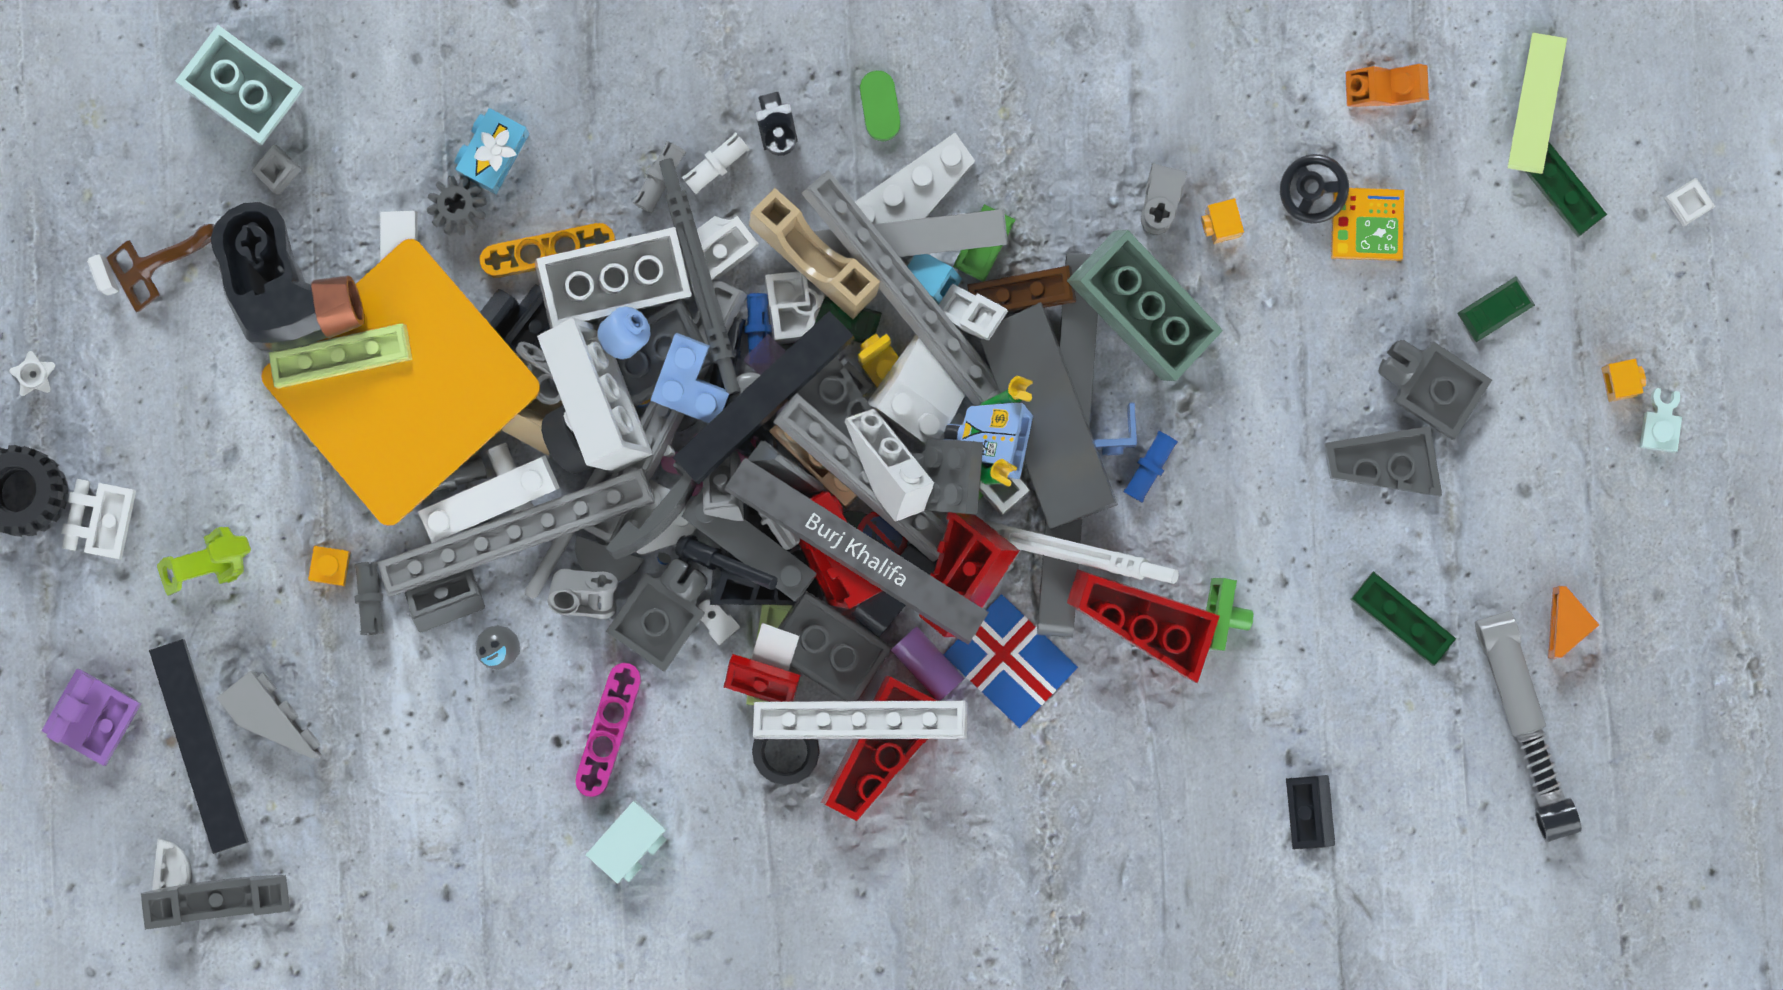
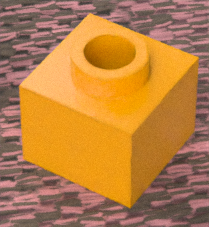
(1222, 221)
(1623, 379)

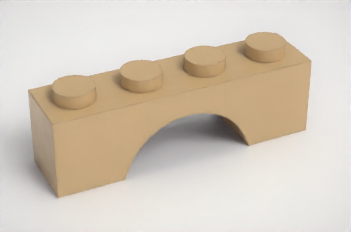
(789, 234)

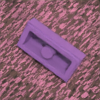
(927, 664)

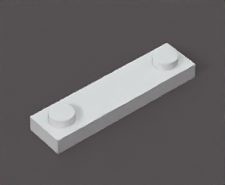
(488, 499)

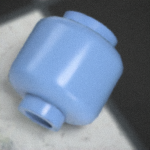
(624, 332)

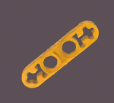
(546, 244)

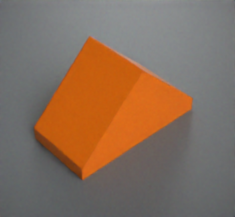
(1568, 622)

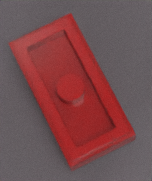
(761, 680)

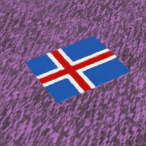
(1011, 662)

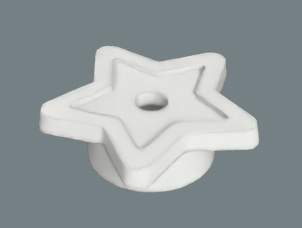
(23, 372)

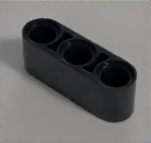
(882, 608)

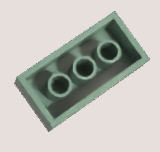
(1145, 305)

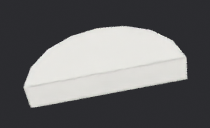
(171, 866)

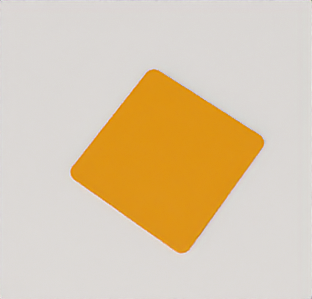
(413, 421)

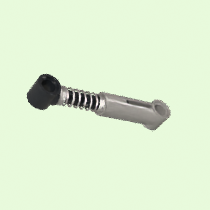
(1501, 644)

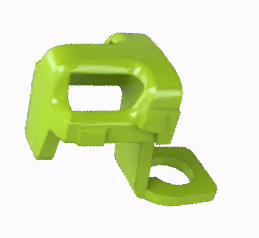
(222, 556)

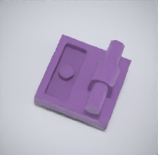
(91, 717)

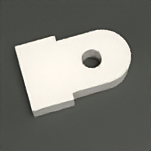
(721, 626)

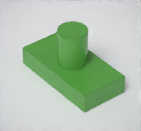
(1221, 603)

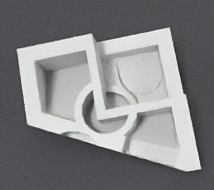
(791, 305)

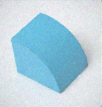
(934, 275)

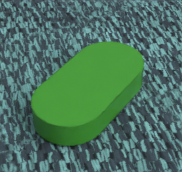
(880, 105)

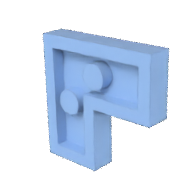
(679, 382)

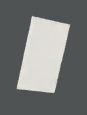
(775, 647)

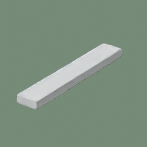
(860, 720)

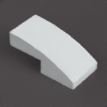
(972, 313)

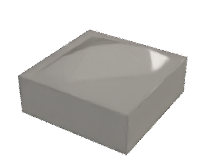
(276, 169)

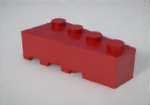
(1157, 625)
(872, 762)

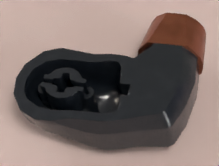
(268, 287)

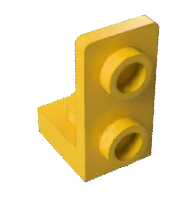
(877, 357)

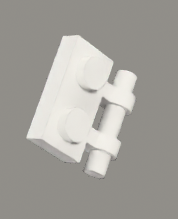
(108, 521)

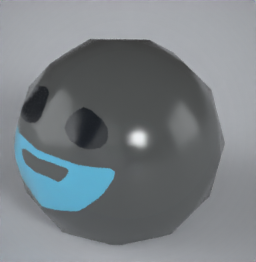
(497, 647)

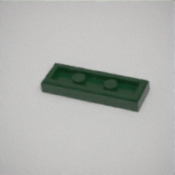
(1567, 193)
(1403, 618)

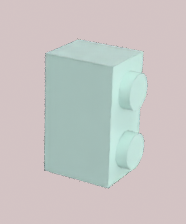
(627, 842)

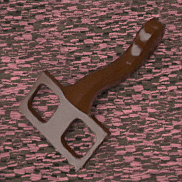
(145, 266)

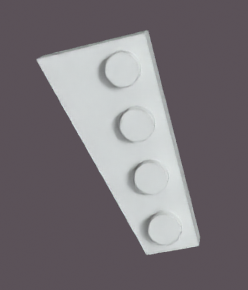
(918, 186)

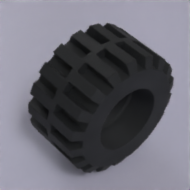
(48, 491)

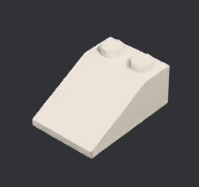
(918, 394)

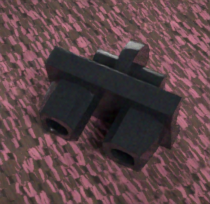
(776, 125)

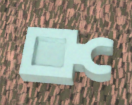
(1661, 428)

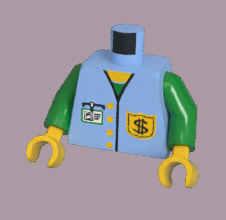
(1003, 428)

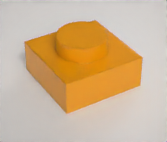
(329, 566)

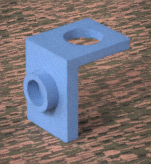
(1116, 446)

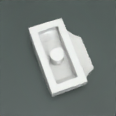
(725, 244)

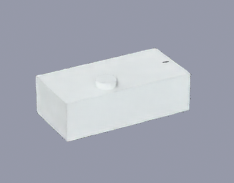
(611, 275)
(594, 397)

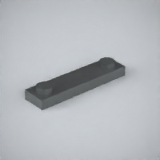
(753, 548)

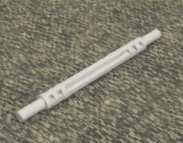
(1086, 555)

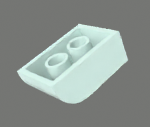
(239, 85)

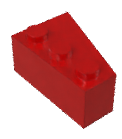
(971, 560)
(837, 582)

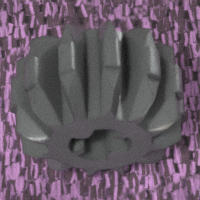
(452, 194)

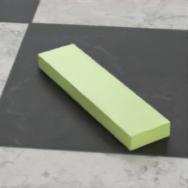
(1537, 103)
(340, 356)

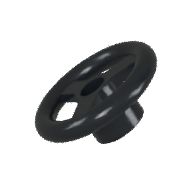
(1305, 179)

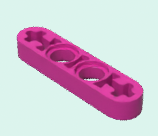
(613, 731)

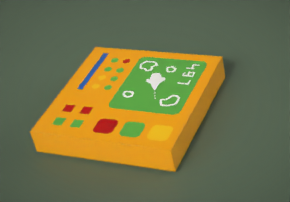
(1369, 225)

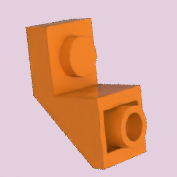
(1387, 86)

